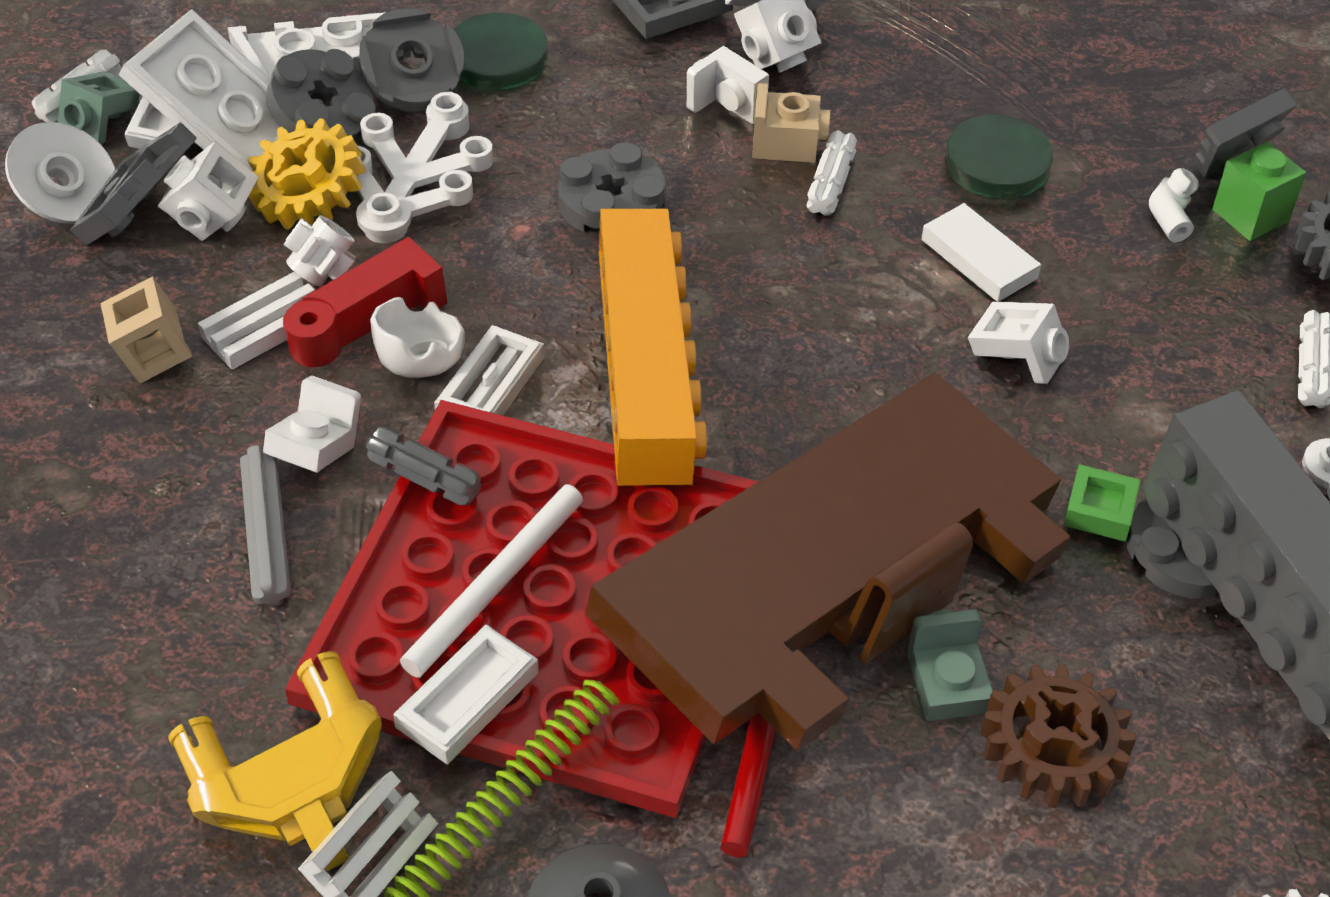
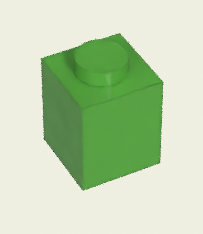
(1258, 190)

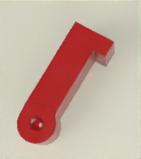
(345, 305)

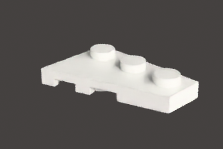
(336, 33)

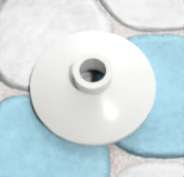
(61, 153)

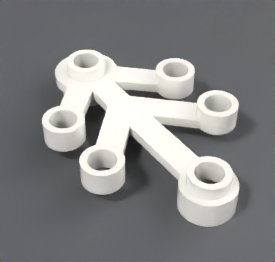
(389, 213)

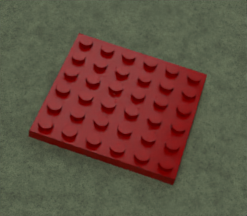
(433, 549)

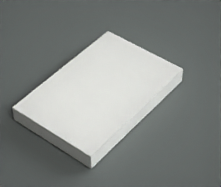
(205, 86)

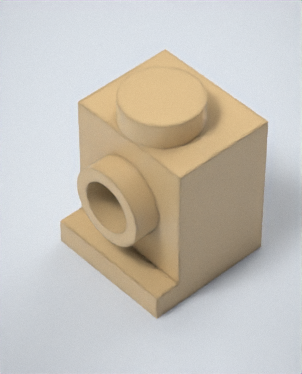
(788, 126)
(145, 330)

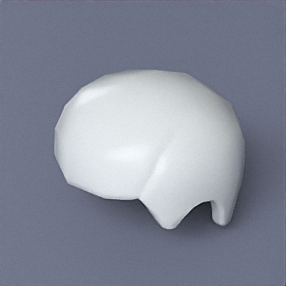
(414, 341)

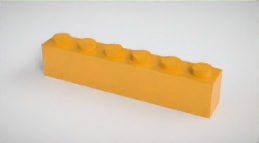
(647, 349)

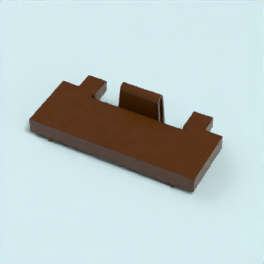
(833, 544)

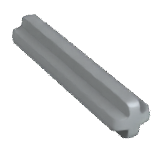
(264, 527)

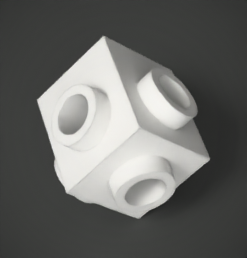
(777, 32)
(207, 191)

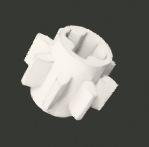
(319, 250)

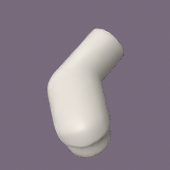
(1169, 202)

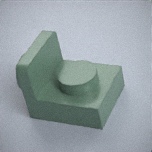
(94, 99)
(949, 664)

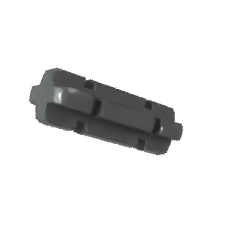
(424, 466)

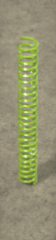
(451, 838)

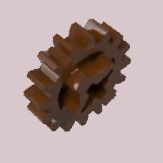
(1058, 735)

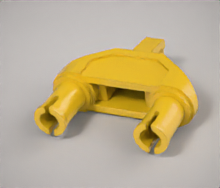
(296, 785)

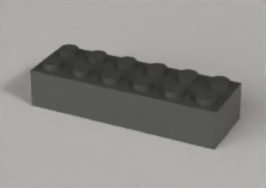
(1255, 534)

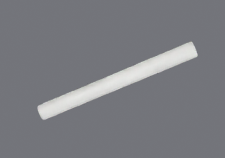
(490, 581)

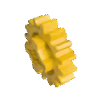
(305, 173)

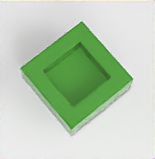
(1102, 502)

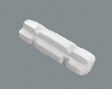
(47, 102)
(831, 173)
(1314, 360)

